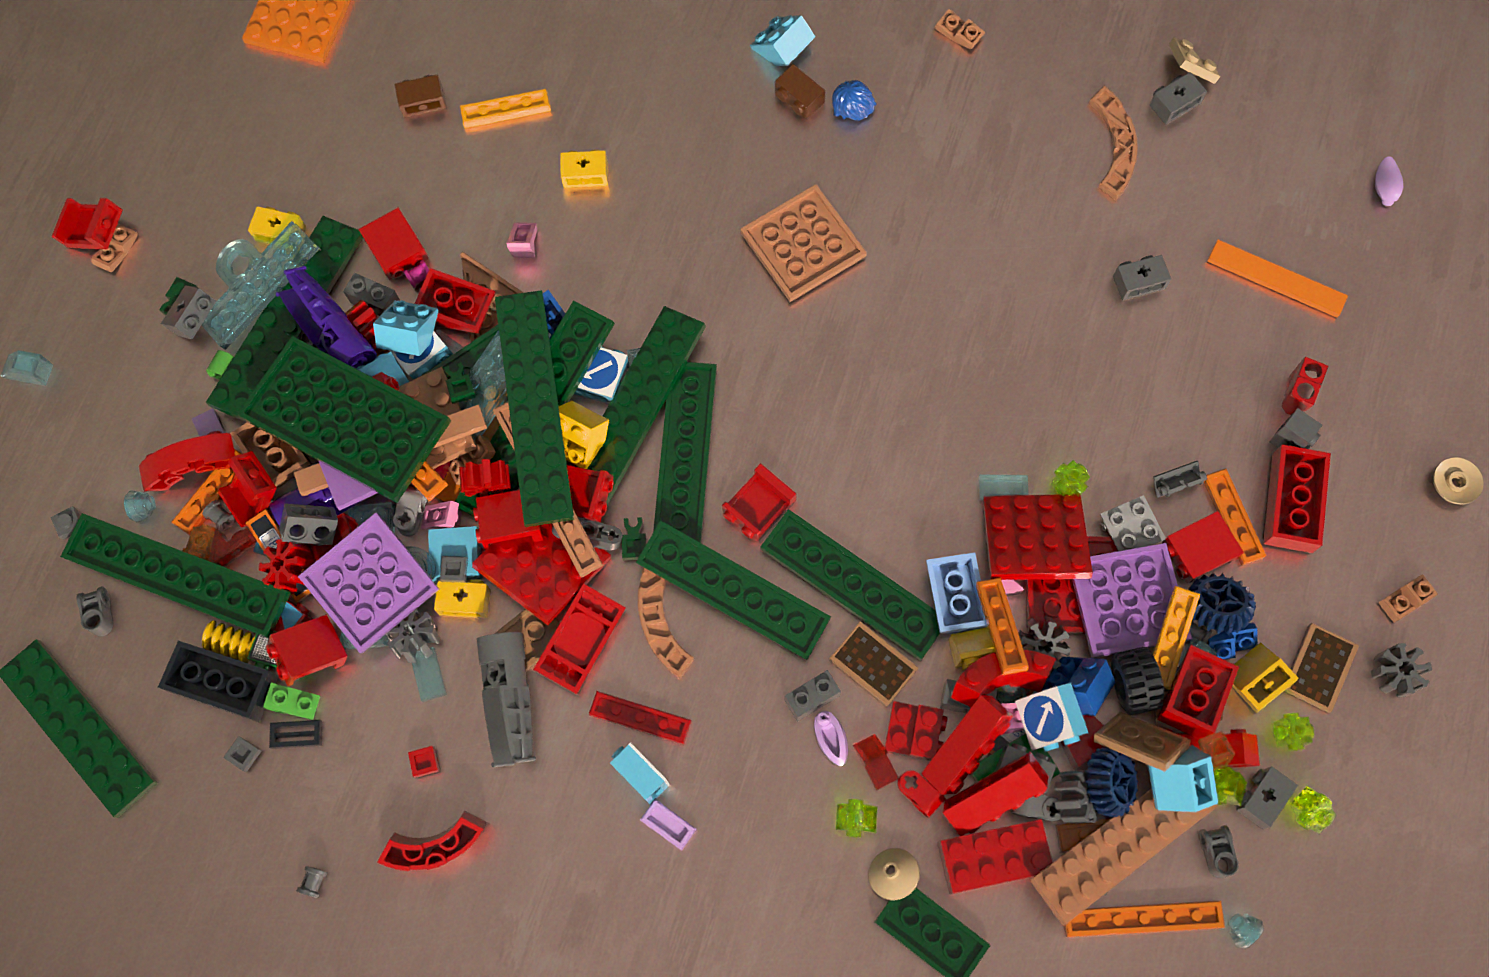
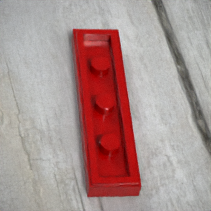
(640, 717)

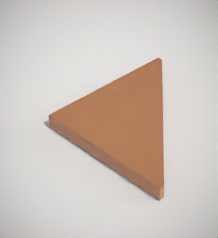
(481, 275)

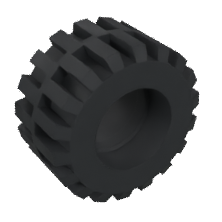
(1137, 680)

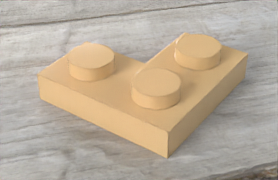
(1190, 61)

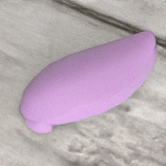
(1388, 181)
(831, 737)

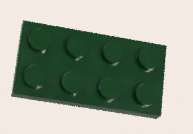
(933, 934)

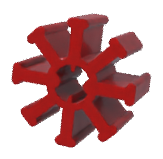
(362, 319)
(484, 478)
(285, 565)

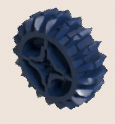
(1236, 604)
(1111, 782)

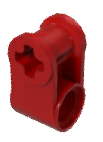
(923, 796)

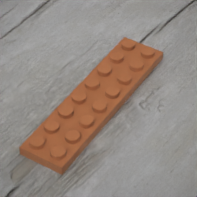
(1110, 855)

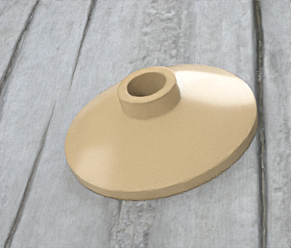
(1465, 474)
(899, 883)

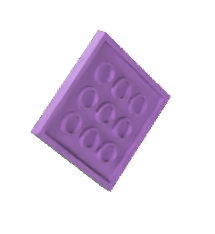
(368, 582)
(1126, 599)

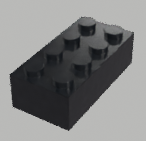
(217, 681)

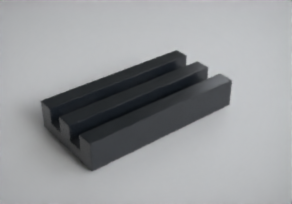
(294, 724)

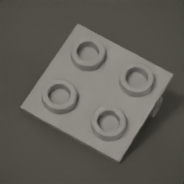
(1132, 525)

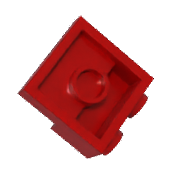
(915, 730)

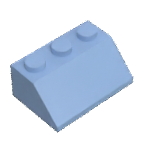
(955, 593)

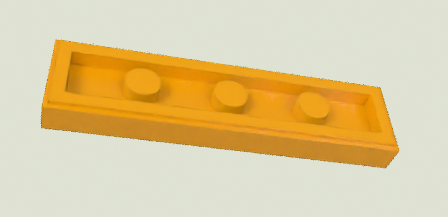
(505, 108)
(1174, 632)

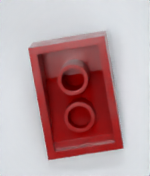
(458, 301)
(1198, 693)

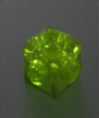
(1071, 479)
(1287, 737)
(1229, 786)
(1313, 810)
(851, 815)

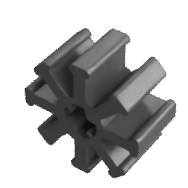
(412, 636)
(1051, 637)
(1406, 681)
(1075, 798)

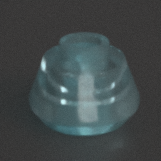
(138, 505)
(1009, 694)
(1245, 930)

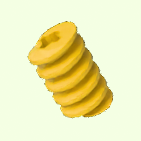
(227, 642)

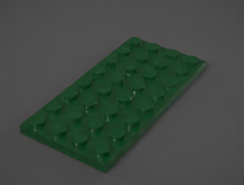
(344, 418)

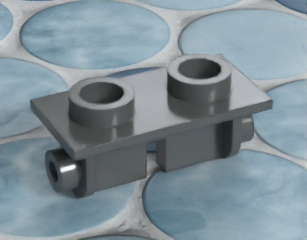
(1178, 479)

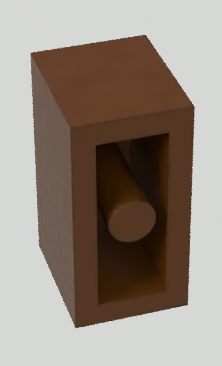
(799, 91)
(420, 95)

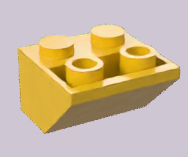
(582, 433)
(970, 646)
(1262, 677)

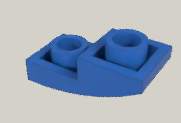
(1226, 645)

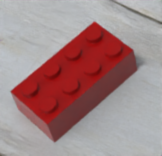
(1297, 499)
(994, 856)

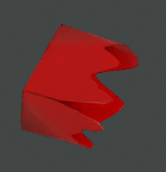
(1293, 402)

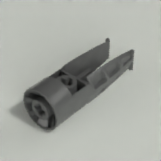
(506, 698)

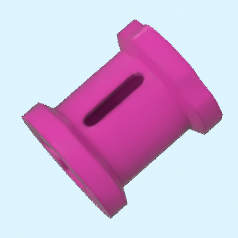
(417, 274)

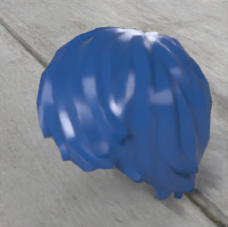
(853, 100)

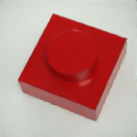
(423, 761)

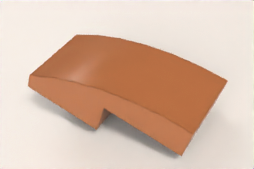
(959, 31)
(118, 248)
(484, 451)
(1408, 598)

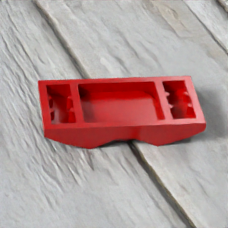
(579, 638)

